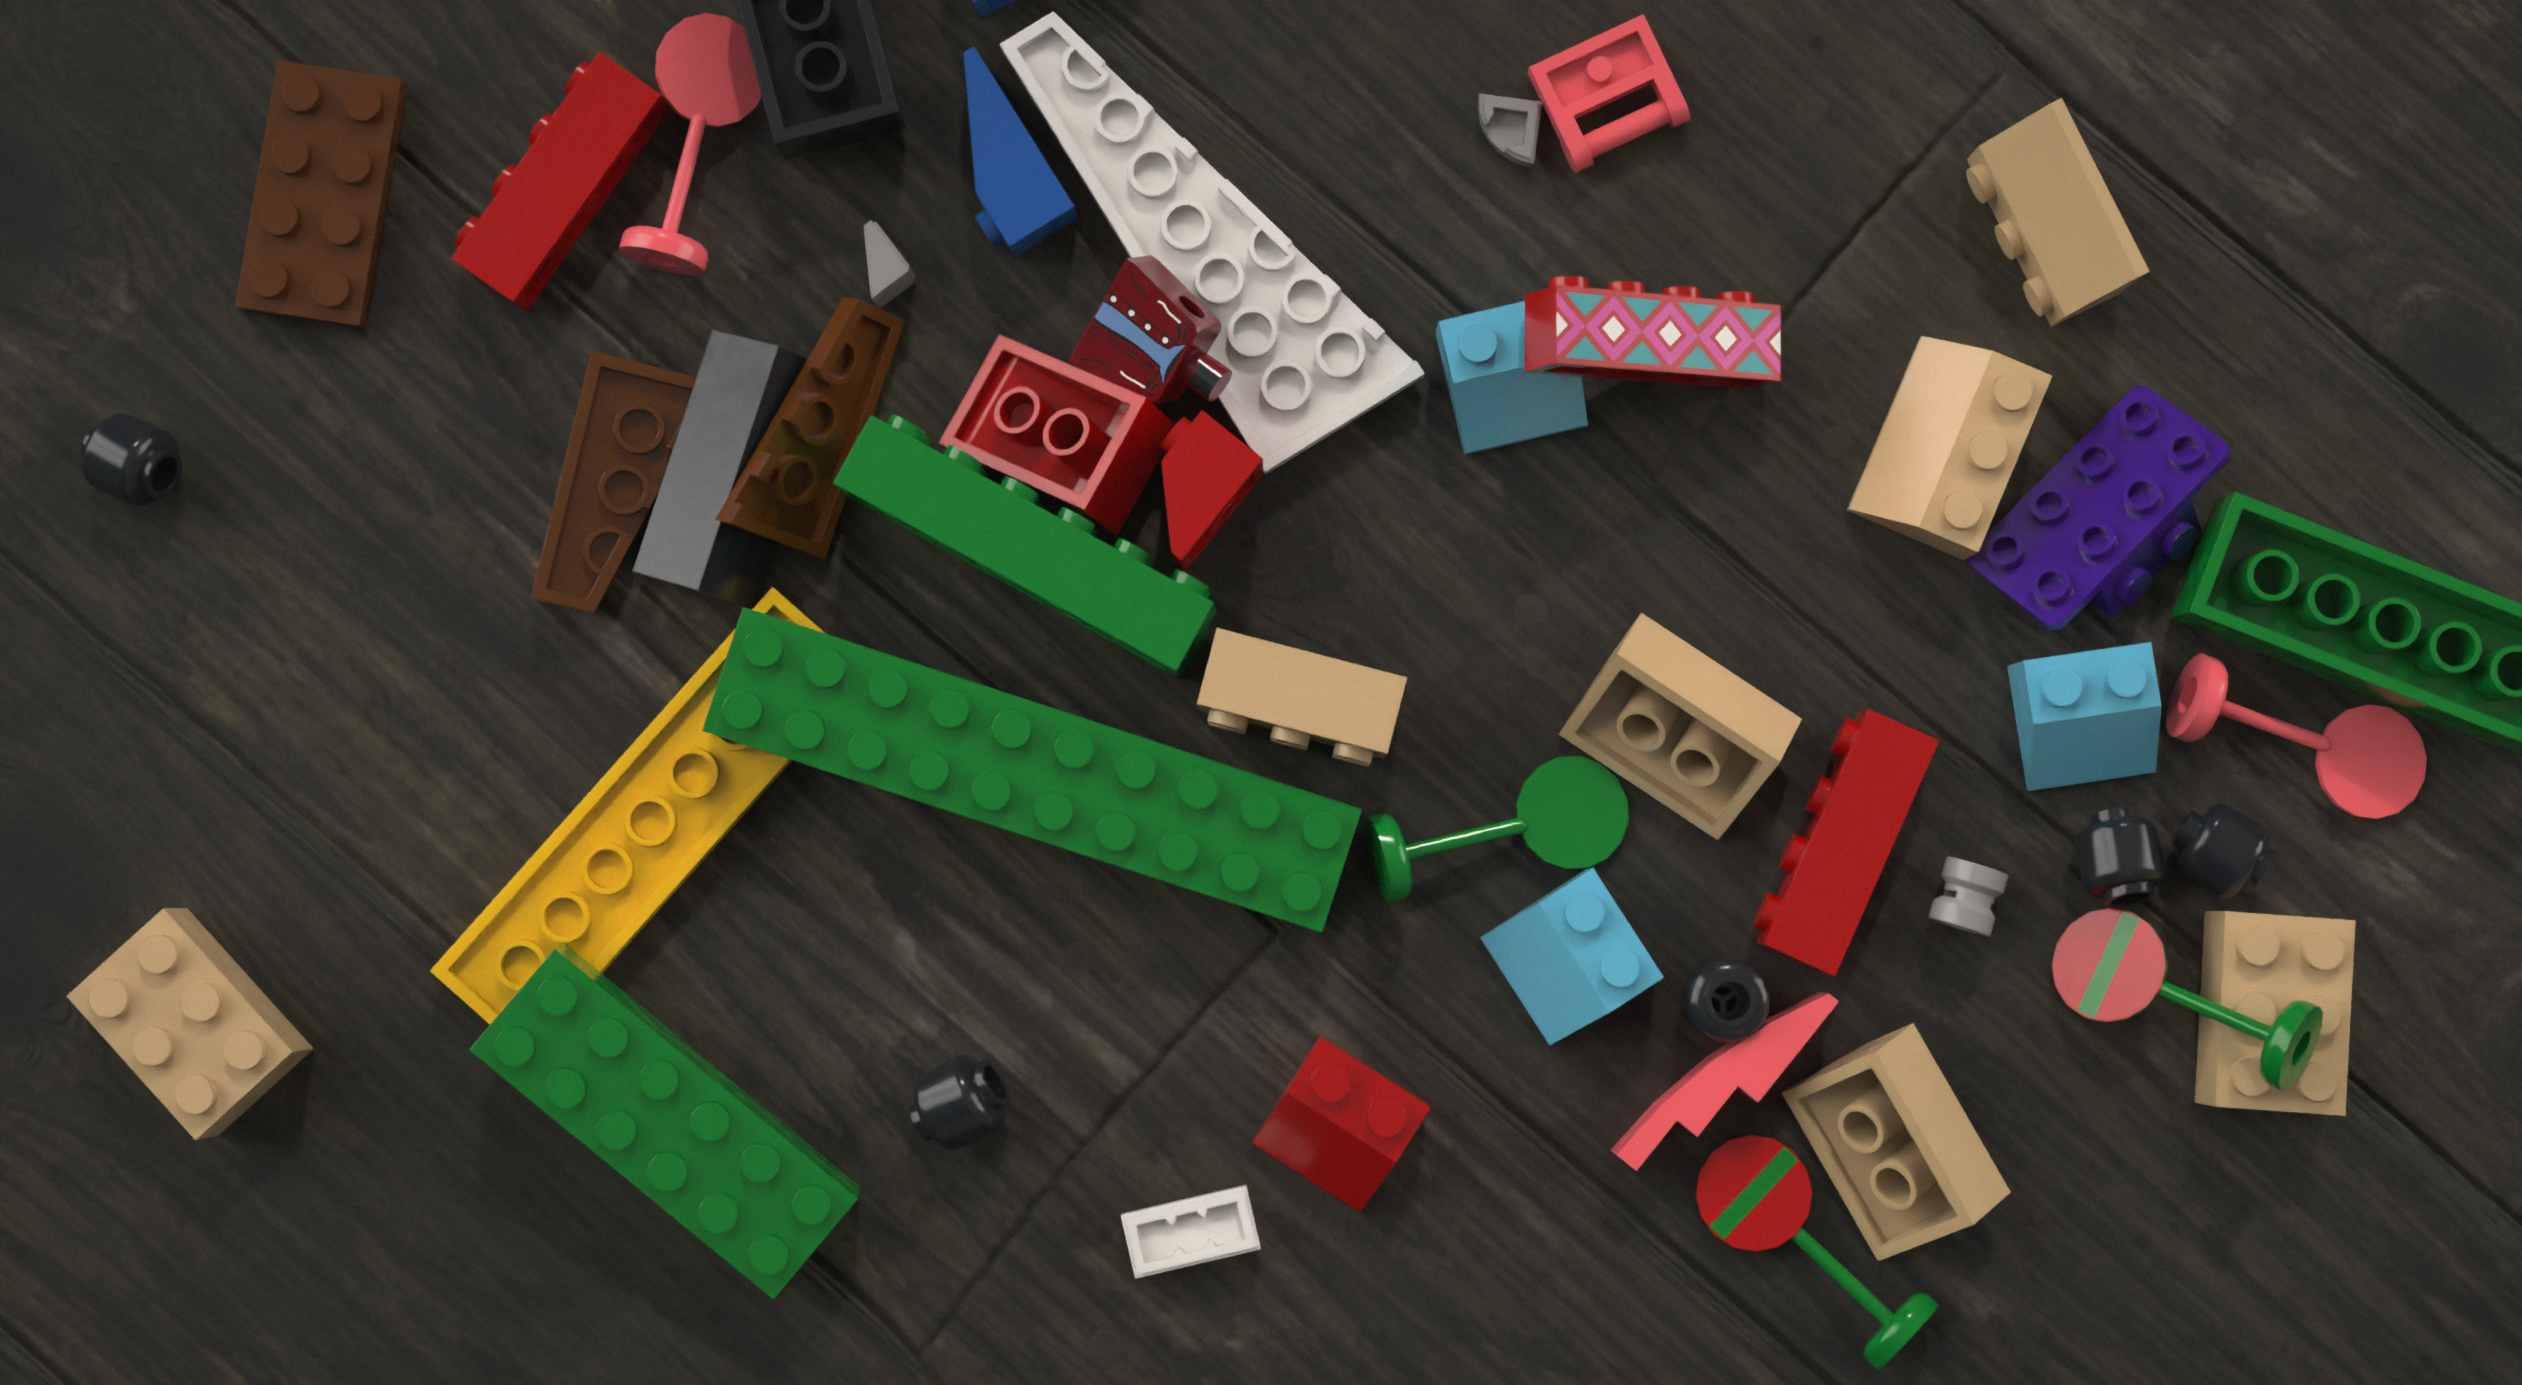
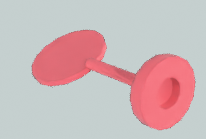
(711, 82)
(2365, 759)

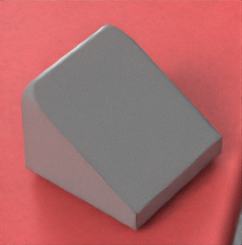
(887, 268)

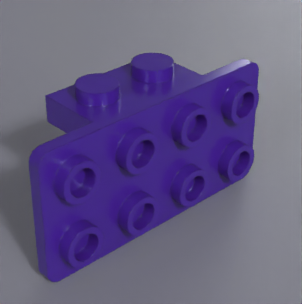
(2105, 513)

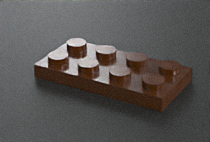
(321, 194)

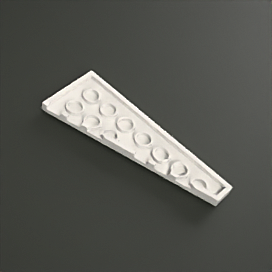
(1288, 333)

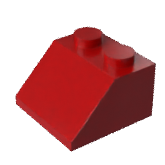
(1204, 482)
(1341, 1124)

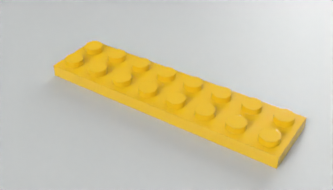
(620, 845)

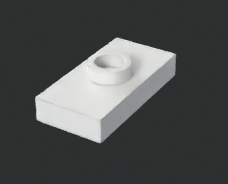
(1190, 1231)

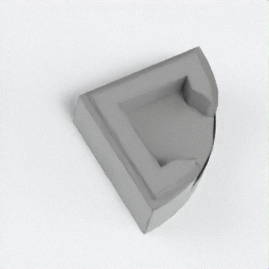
(1511, 126)

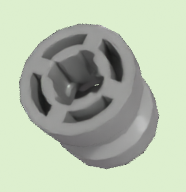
(1968, 896)

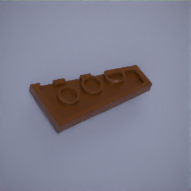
(609, 476)
(790, 476)

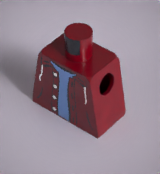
(1152, 336)

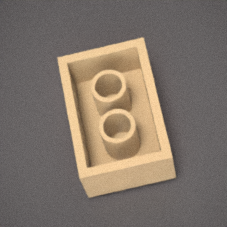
(1300, 697)
(2258, 969)
(189, 1022)

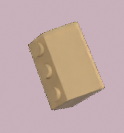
(2055, 214)
(1949, 445)
(1681, 727)
(1897, 1143)

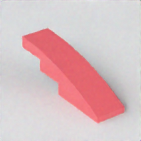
(1743, 1065)

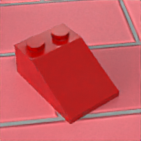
(1060, 432)

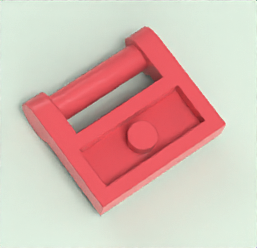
(1600, 74)

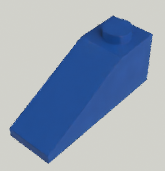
(1011, 176)

